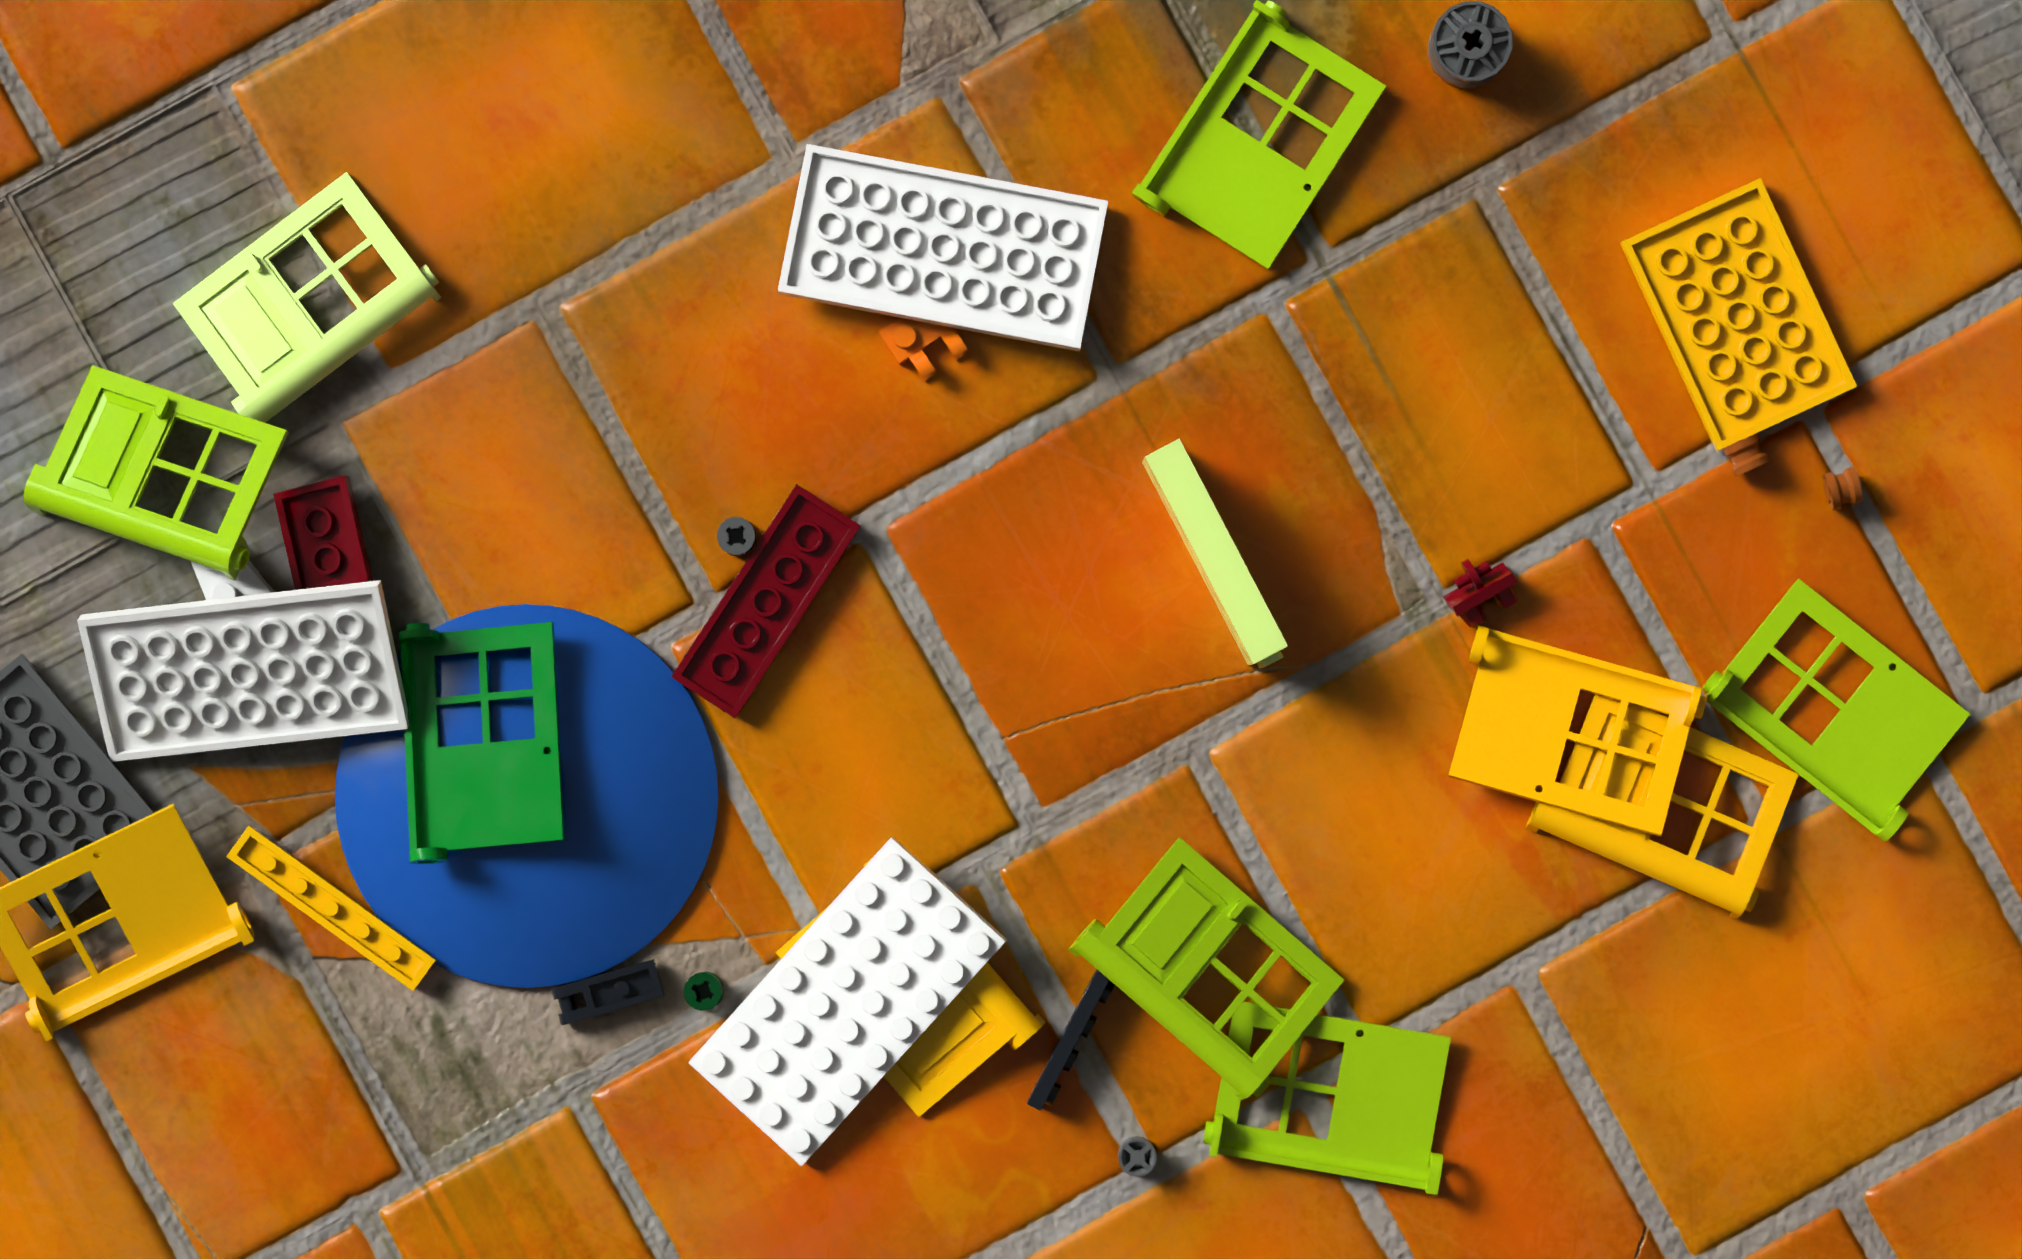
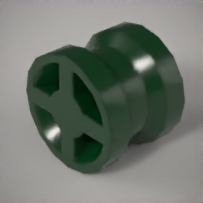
(709, 993)

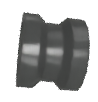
(741, 538)
(1137, 1162)

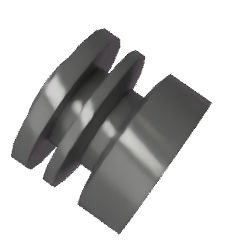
(1474, 67)

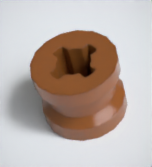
(1746, 455)
(1842, 488)

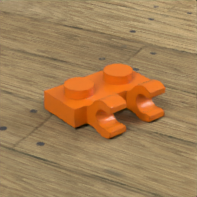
(910, 337)

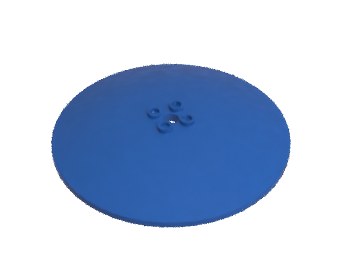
(633, 809)

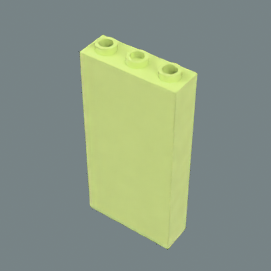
(1215, 554)

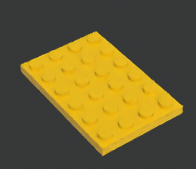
(1738, 314)

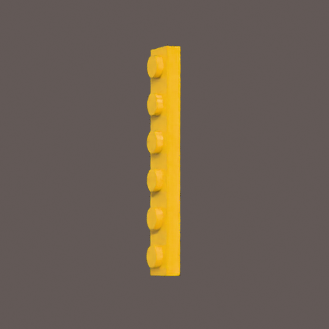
(331, 908)

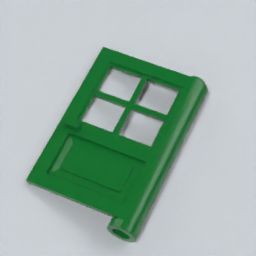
(487, 789)

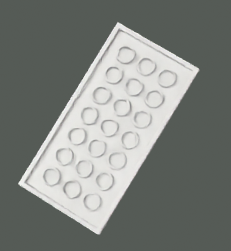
(942, 247)
(244, 671)
(847, 1000)

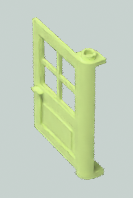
(264, 332)

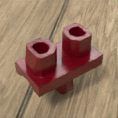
(1479, 585)

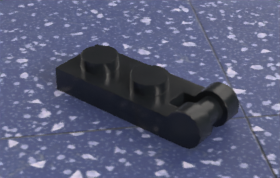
(609, 991)

